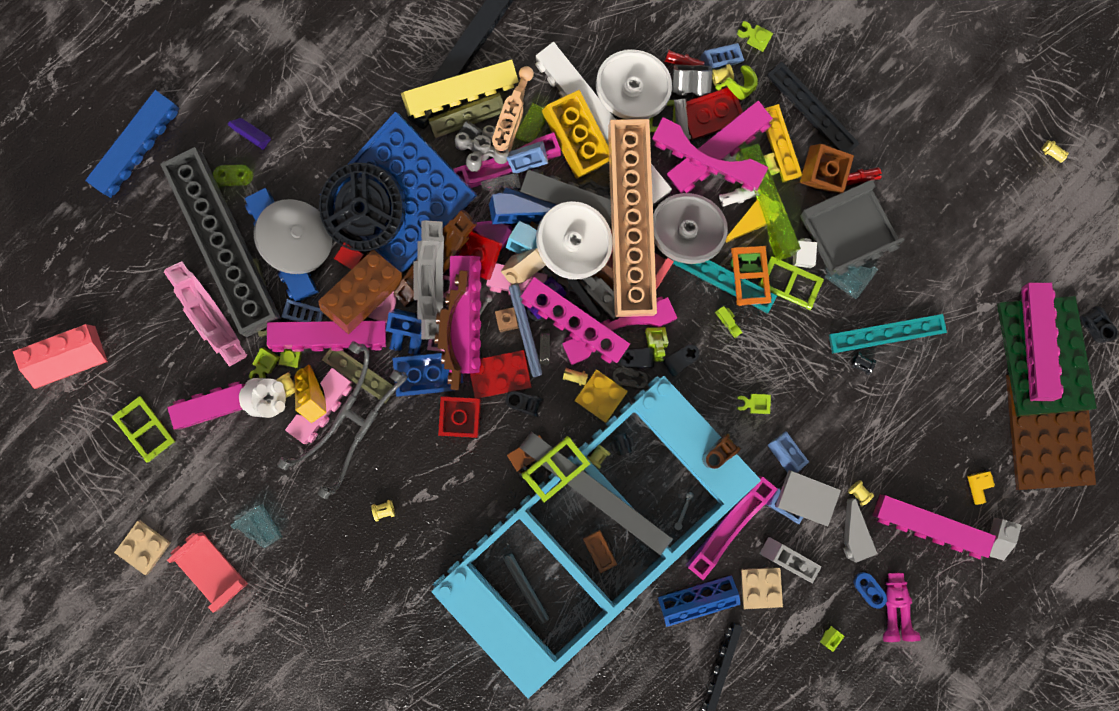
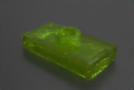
(531, 124)

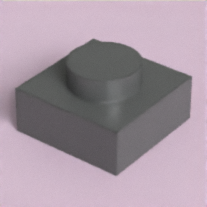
(471, 130)

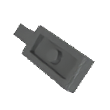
(601, 294)

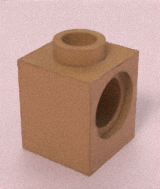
(506, 319)

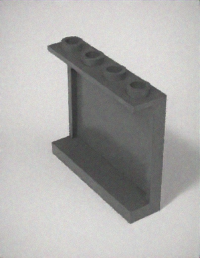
(850, 229)

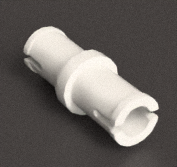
(738, 195)

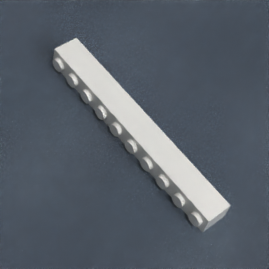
(568, 80)

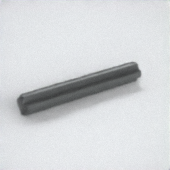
(526, 588)

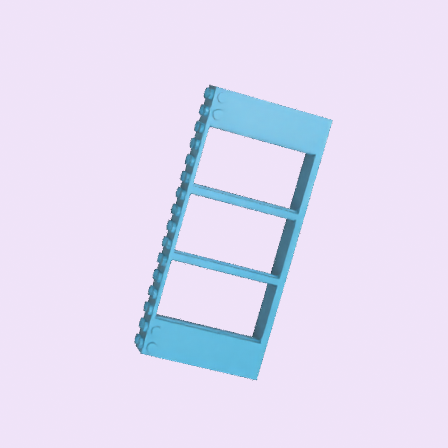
(502, 630)

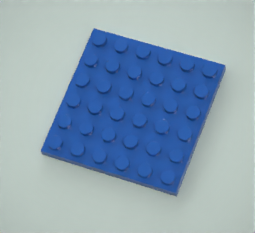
(427, 181)

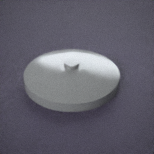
(689, 228)
(292, 237)

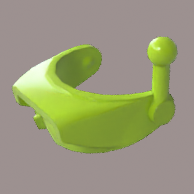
(739, 91)

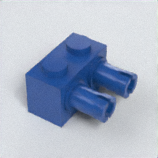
(407, 324)

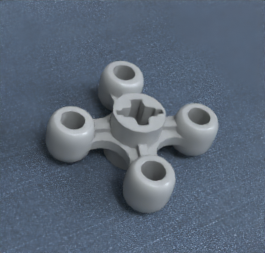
(481, 148)

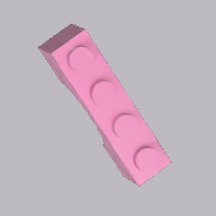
(335, 387)

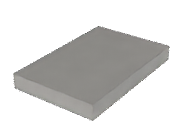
(808, 498)

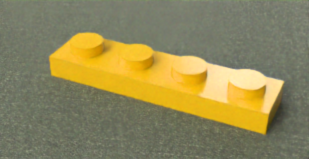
(782, 146)

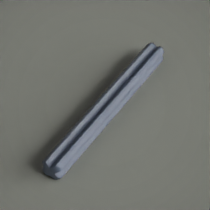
(525, 330)

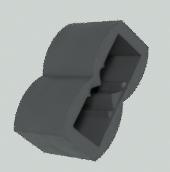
(692, 79)

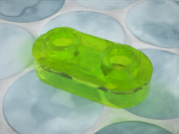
(232, 175)

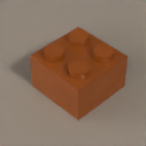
(826, 168)

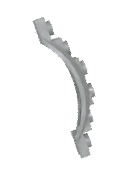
(429, 277)

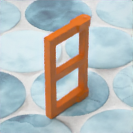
(764, 274)

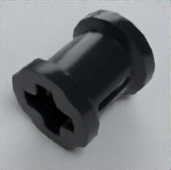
(863, 363)

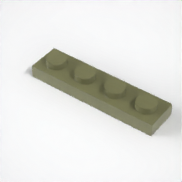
(472, 112)
(352, 369)

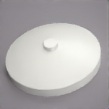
(633, 85)
(574, 240)

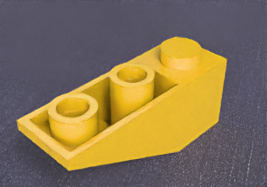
(308, 395)

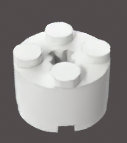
(263, 397)

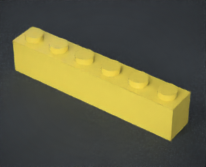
(460, 87)

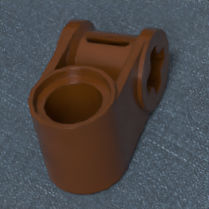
(723, 449)

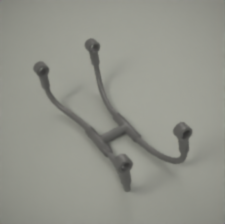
(397, 376)

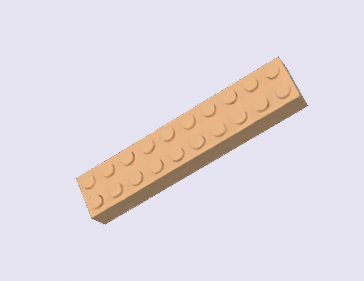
(632, 218)

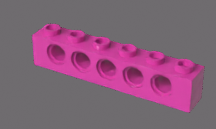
(617, 345)

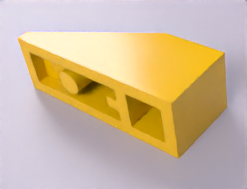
(751, 221)

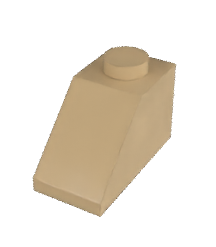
(522, 266)

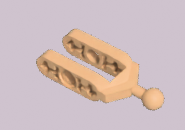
(516, 108)

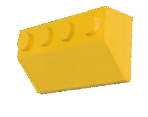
(577, 133)

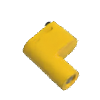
(979, 482)

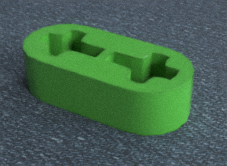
(748, 258)

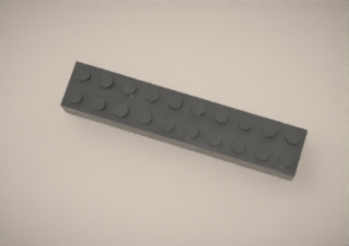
(220, 242)

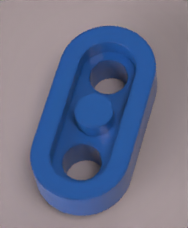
(870, 589)

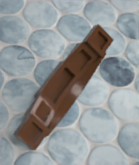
(455, 236)
(443, 337)

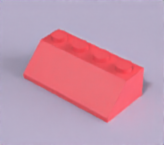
(60, 356)

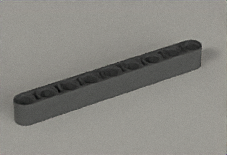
(600, 496)

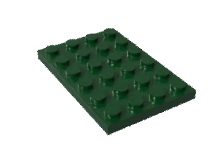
(1075, 374)

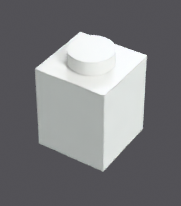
(806, 255)

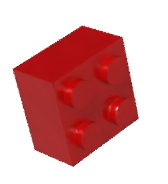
(459, 417)

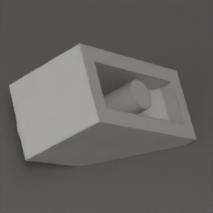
(1006, 537)

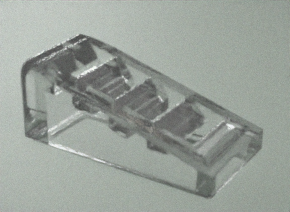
(498, 184)

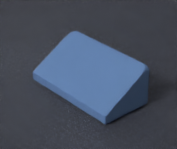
(527, 157)
(788, 453)

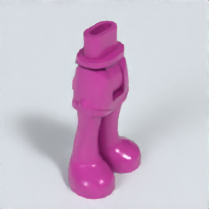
(898, 596)

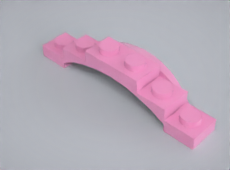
(205, 314)

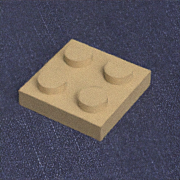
(142, 547)
(761, 588)

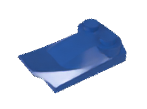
(424, 375)

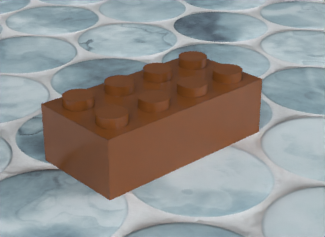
(360, 291)

